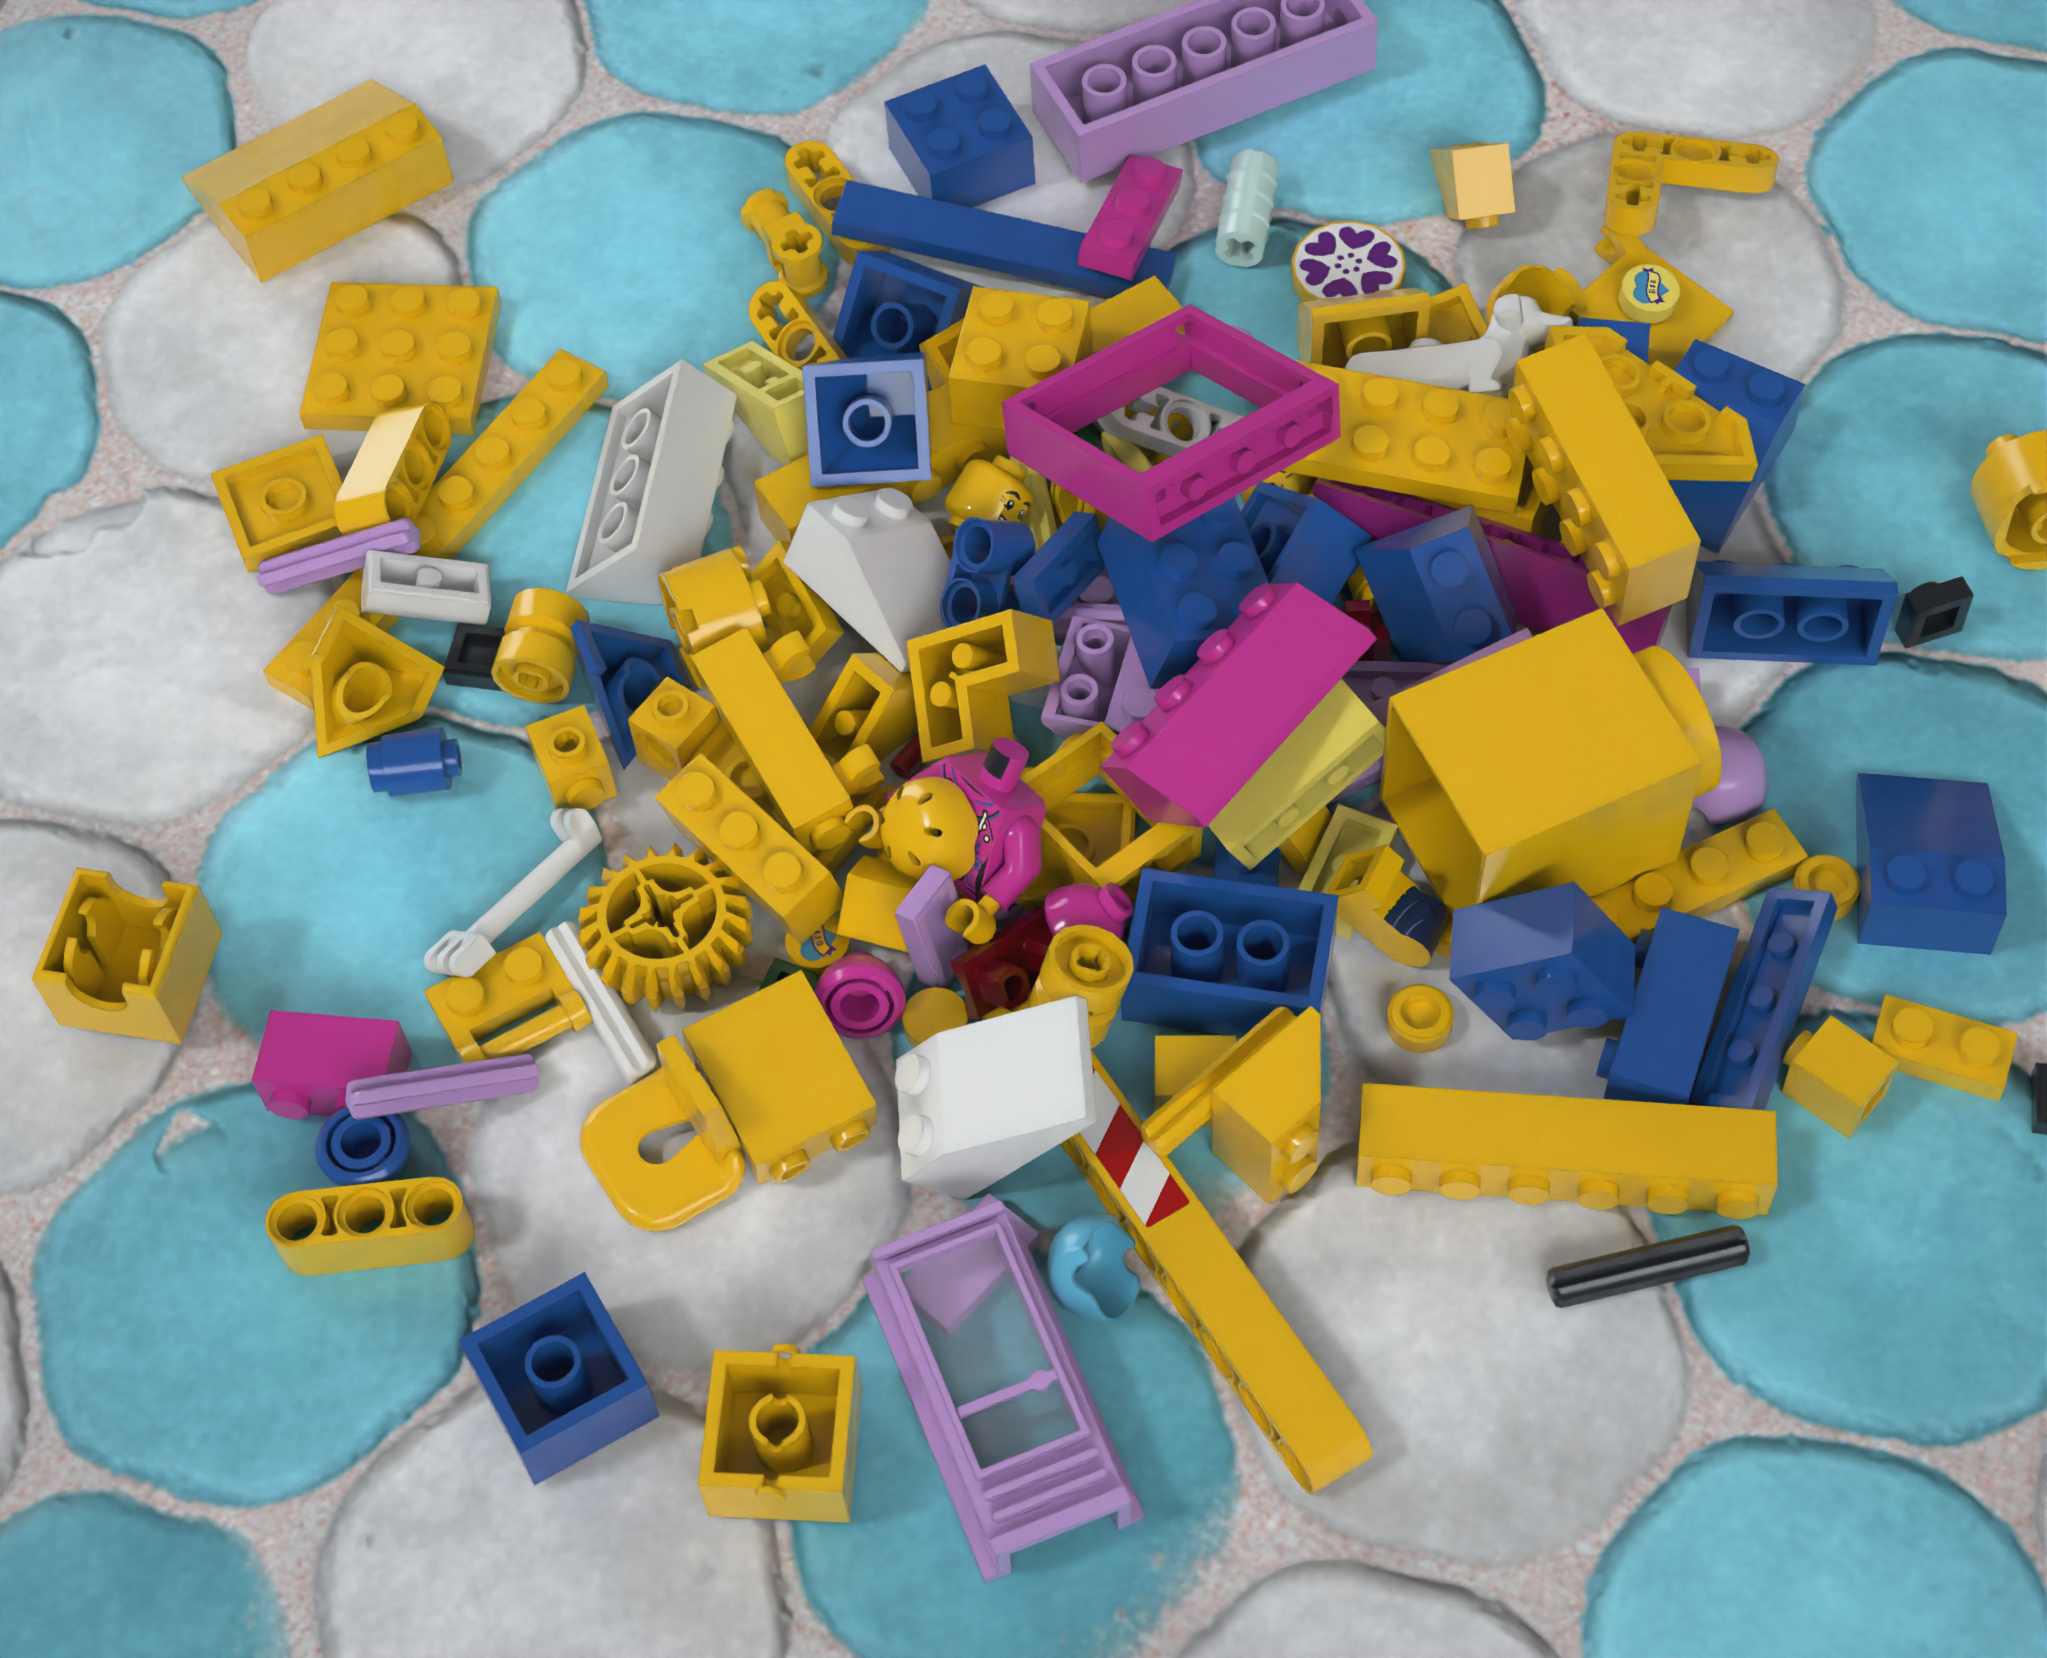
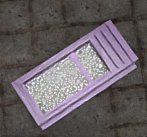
(996, 1386)

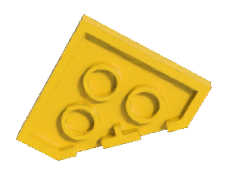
(1680, 428)

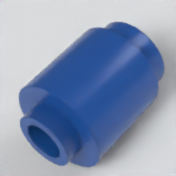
(413, 762)

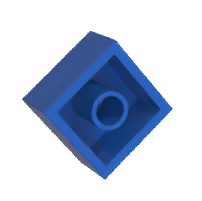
(961, 140)
(1543, 962)
(560, 1378)

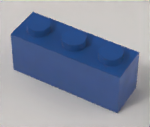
(1673, 1010)

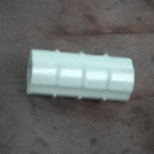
(1247, 208)

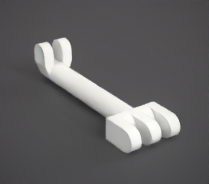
(467, 951)

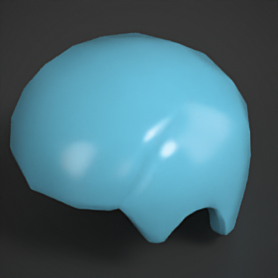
(1089, 1268)

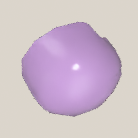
(1741, 783)

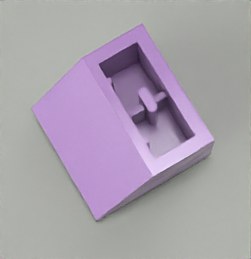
(1098, 681)

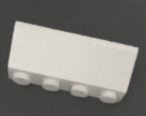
(653, 486)

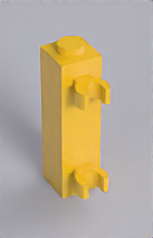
(776, 741)

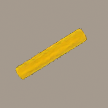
(1193, 1103)

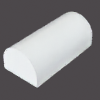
(426, 588)

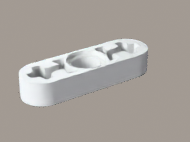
(1153, 430)

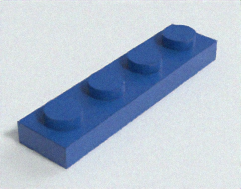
(1765, 999)

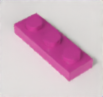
(1130, 217)

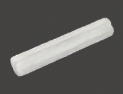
(604, 1005)

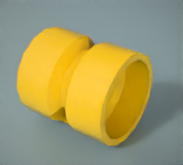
(538, 647)
(1089, 965)

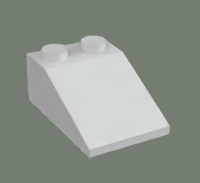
(874, 566)
(994, 1096)

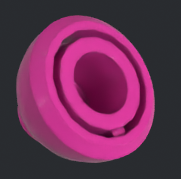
(1088, 905)
(861, 996)

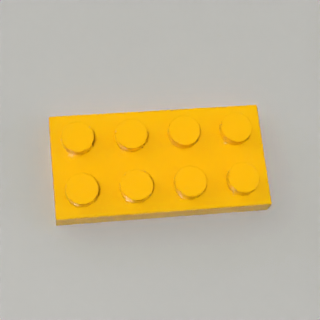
(1419, 441)

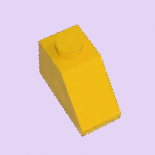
(1475, 181)
(866, 706)

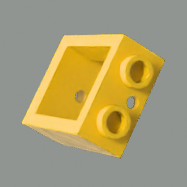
(1071, 767)

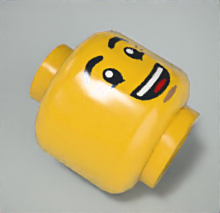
(989, 492)

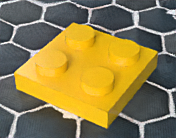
(280, 500)

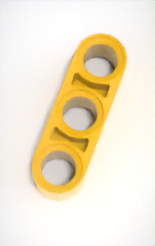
(394, 467)
(343, 1211)

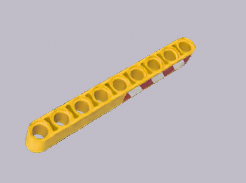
(1215, 1292)

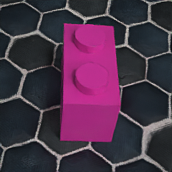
(314, 1056)

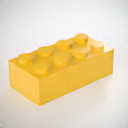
(1601, 480)

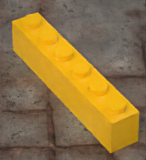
(1567, 1150)

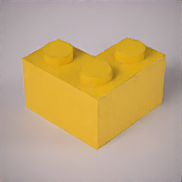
(969, 672)

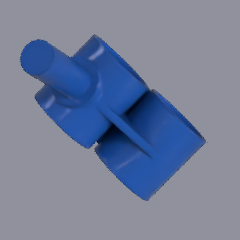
(981, 569)

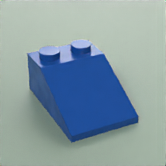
(1771, 409)
(1928, 864)

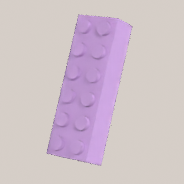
(1194, 74)

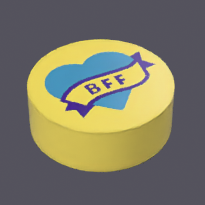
(1648, 293)

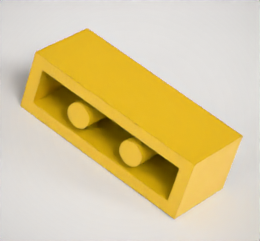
(751, 848)

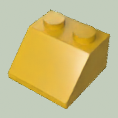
(1342, 327)
(1271, 1111)

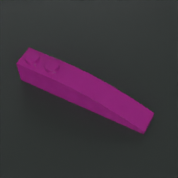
(1538, 572)

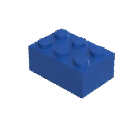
(1181, 585)
(1226, 952)

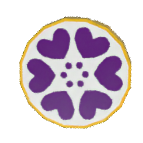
(1346, 261)

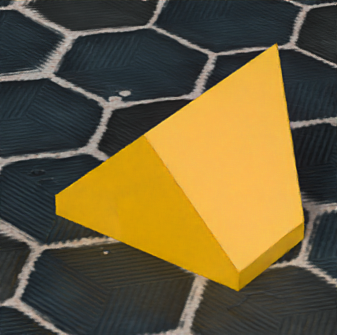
(365, 682)

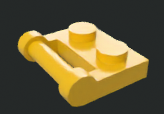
(504, 992)

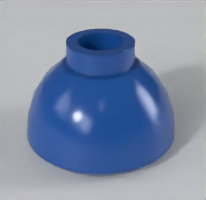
(362, 1149)

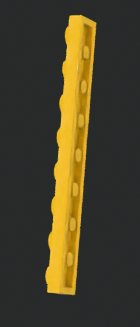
(464, 495)

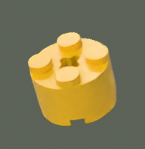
(2012, 498)
(712, 601)

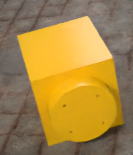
(1548, 765)

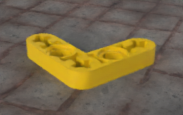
(1647, 159)

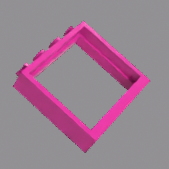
(1294, 420)

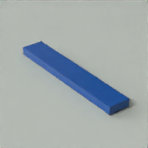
(981, 239)

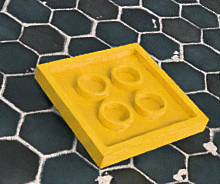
(400, 349)

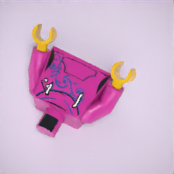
(1007, 837)

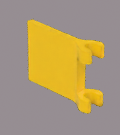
(1695, 315)

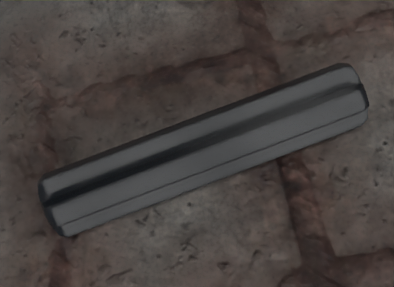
(1647, 1266)

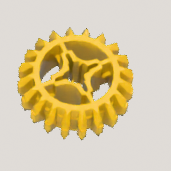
(647, 957)

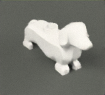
(1474, 365)

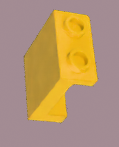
(782, 1078)

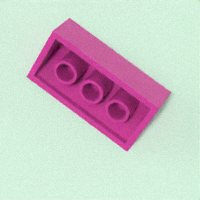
(1235, 704)

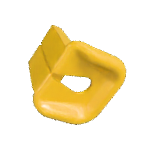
(690, 1182)

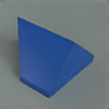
(622, 674)

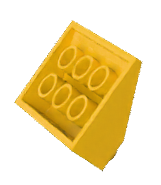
(321, 177)

